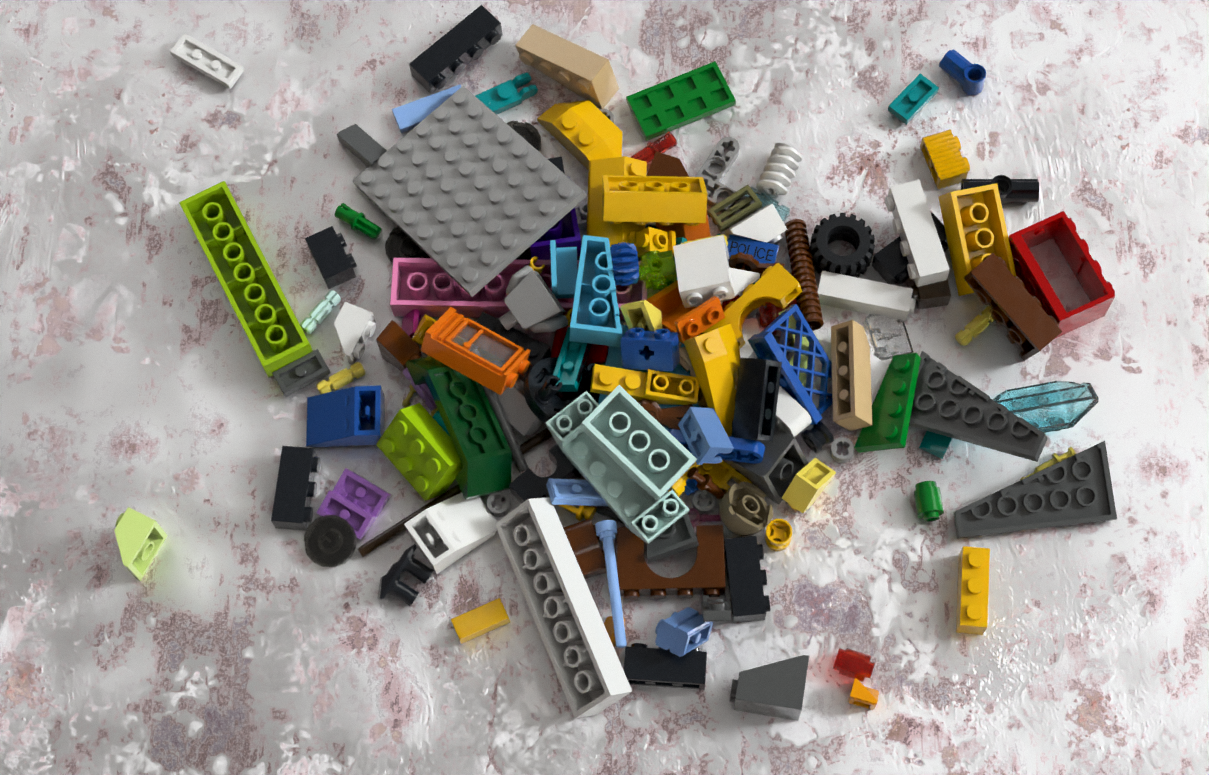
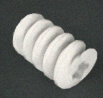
(779, 170)

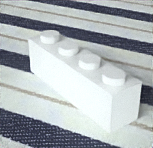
(917, 233)

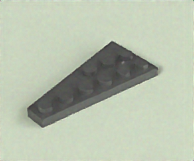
(963, 412)

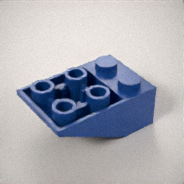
(346, 417)

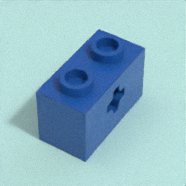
(650, 349)

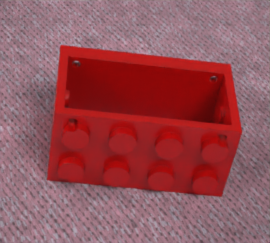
(1078, 258)

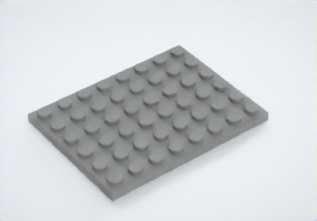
(469, 190)

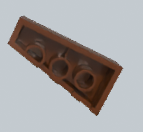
(1013, 306)

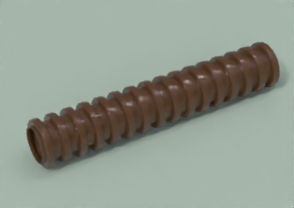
(803, 272)

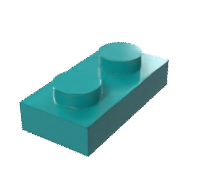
(913, 99)

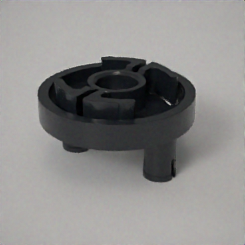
(541, 391)

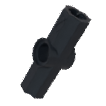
(1014, 189)

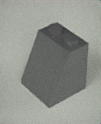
(778, 468)
(772, 689)

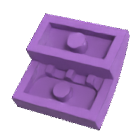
(355, 501)

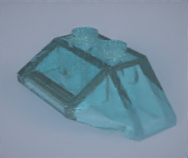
(1050, 404)

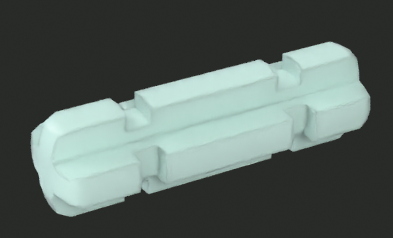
(320, 311)

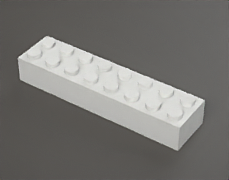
(563, 607)

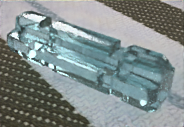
(782, 210)

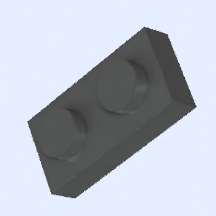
(301, 373)

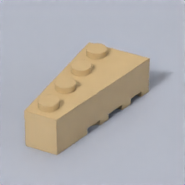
(569, 65)

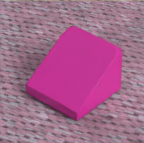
(411, 321)

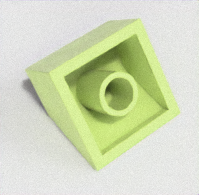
(138, 541)

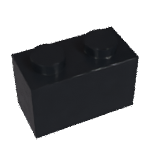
(330, 257)

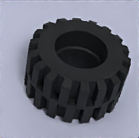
(843, 229)

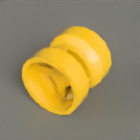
(780, 530)

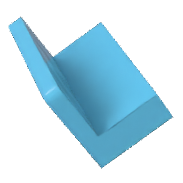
(563, 270)

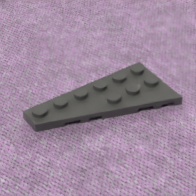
(1058, 496)

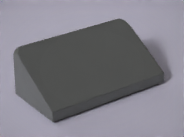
(361, 144)

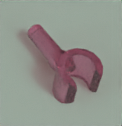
(702, 517)

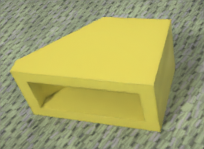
(808, 485)

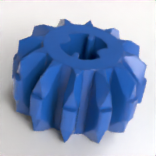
(625, 263)

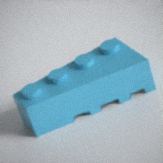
(595, 303)

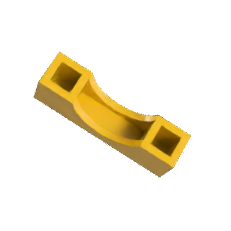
(774, 287)

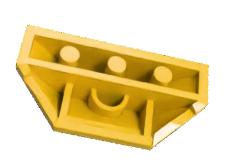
(583, 131)

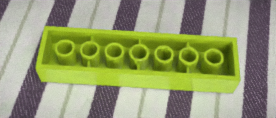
(246, 277)

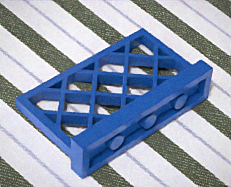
(767, 348)

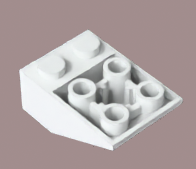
(451, 530)

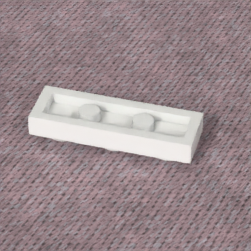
(207, 61)

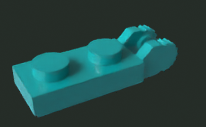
(506, 95)

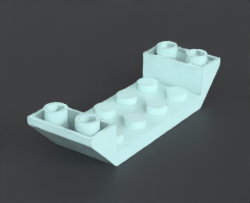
(621, 492)

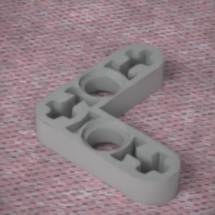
(713, 180)

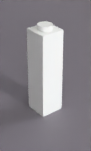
(865, 296)

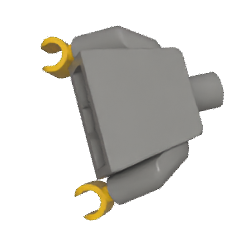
(533, 302)

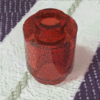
(853, 664)

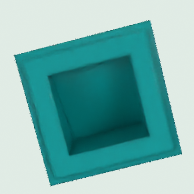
(935, 444)

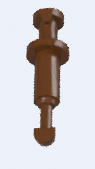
(705, 483)

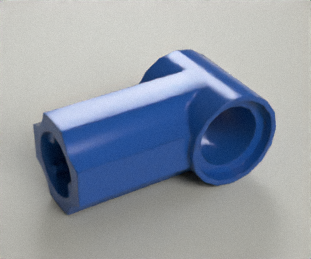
(963, 72)

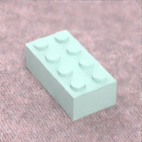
(638, 443)

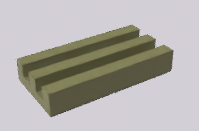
(722, 226)

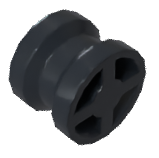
(817, 437)

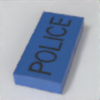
(761, 251)

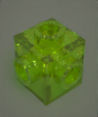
(657, 269)

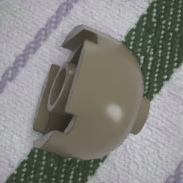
(748, 513)

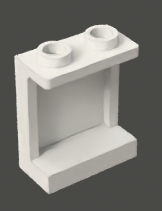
(703, 271)

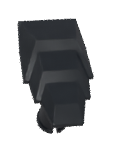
(391, 584)

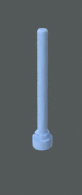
(606, 532)

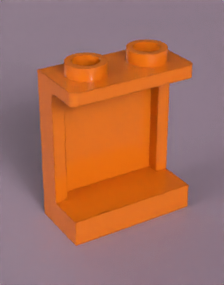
(685, 321)

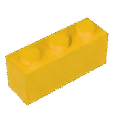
(972, 590)

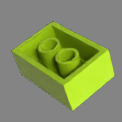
(421, 451)

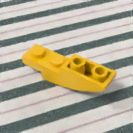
(651, 385)

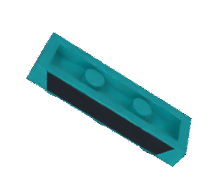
(571, 363)

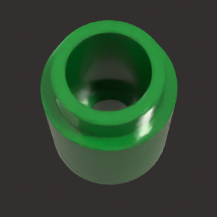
(928, 501)

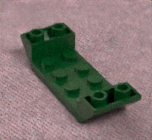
(470, 425)

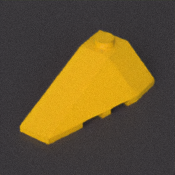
(716, 365)

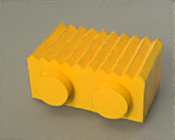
(944, 158)

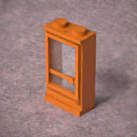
(475, 351)

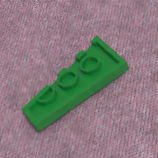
(892, 406)

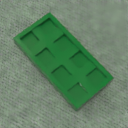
(680, 101)

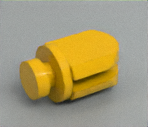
(587, 511)

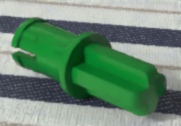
(357, 221)

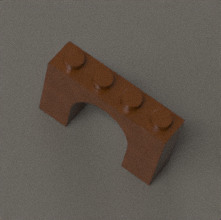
(704, 577)

